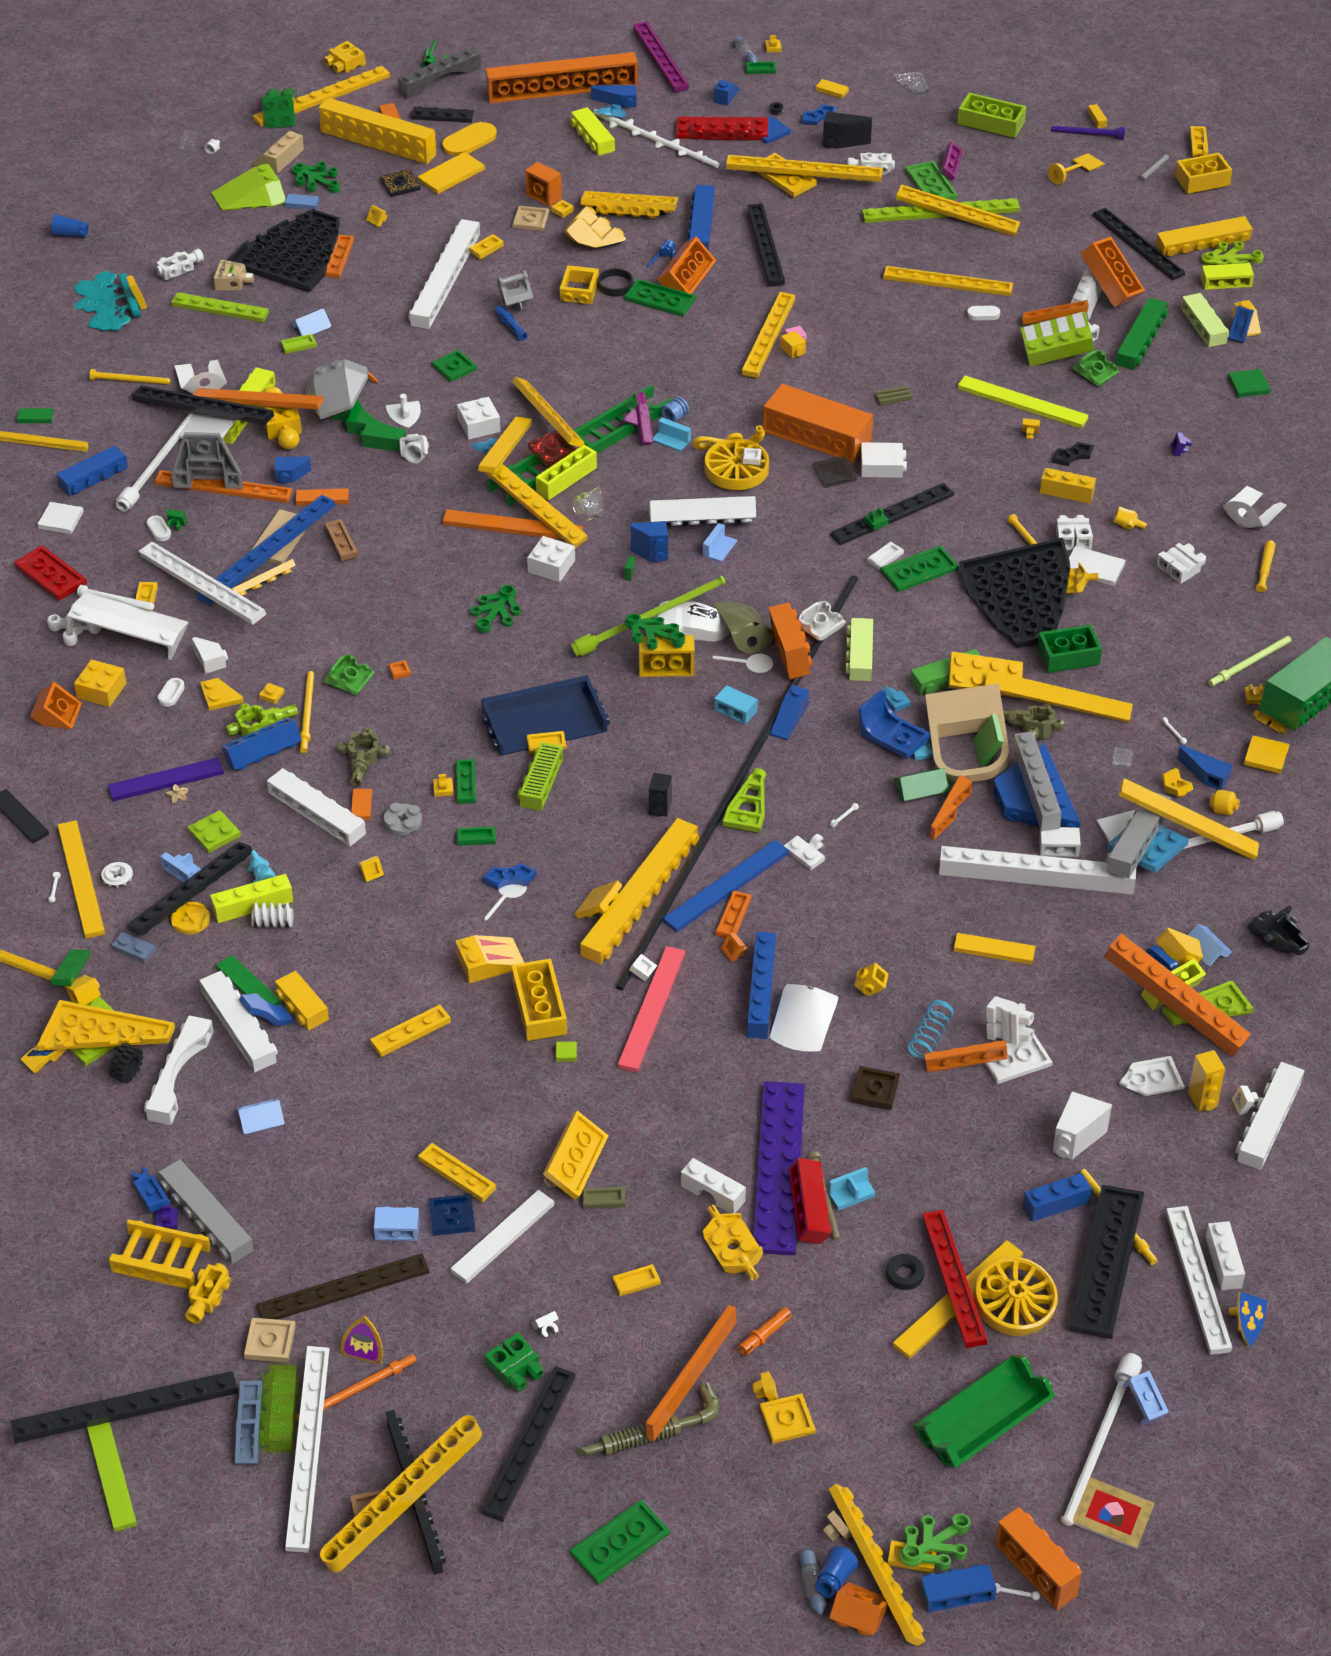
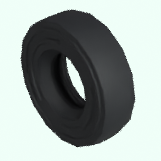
(909, 1261)

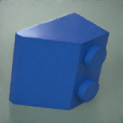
(650, 540)

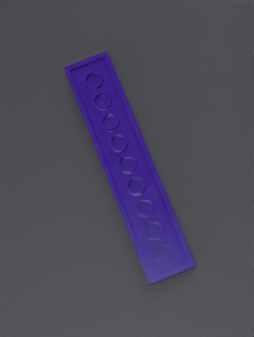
(778, 1150)

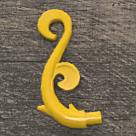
(698, 445)

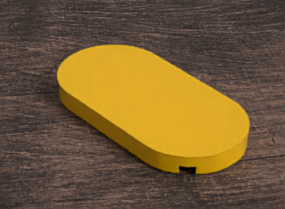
(469, 138)

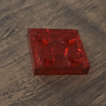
(551, 448)

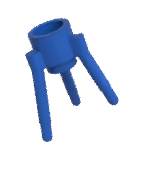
(666, 249)

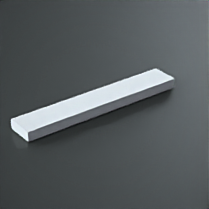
(502, 1236)

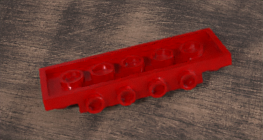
(722, 128)

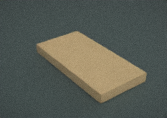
(277, 522)

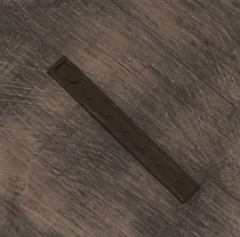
(343, 1288)

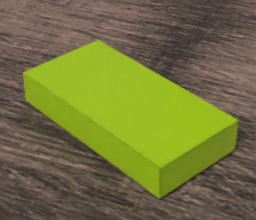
(298, 343)

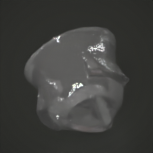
(589, 505)

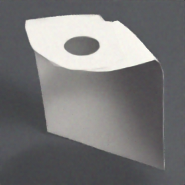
(191, 383)
(1242, 503)
(803, 1017)

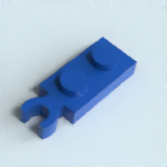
(149, 1190)

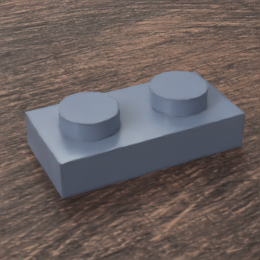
(133, 947)

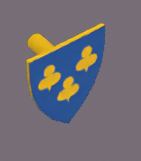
(1251, 1316)

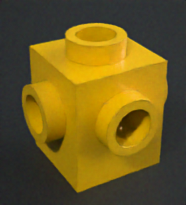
(871, 979)

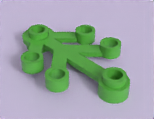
(913, 1555)

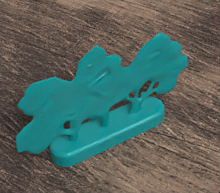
(102, 300)

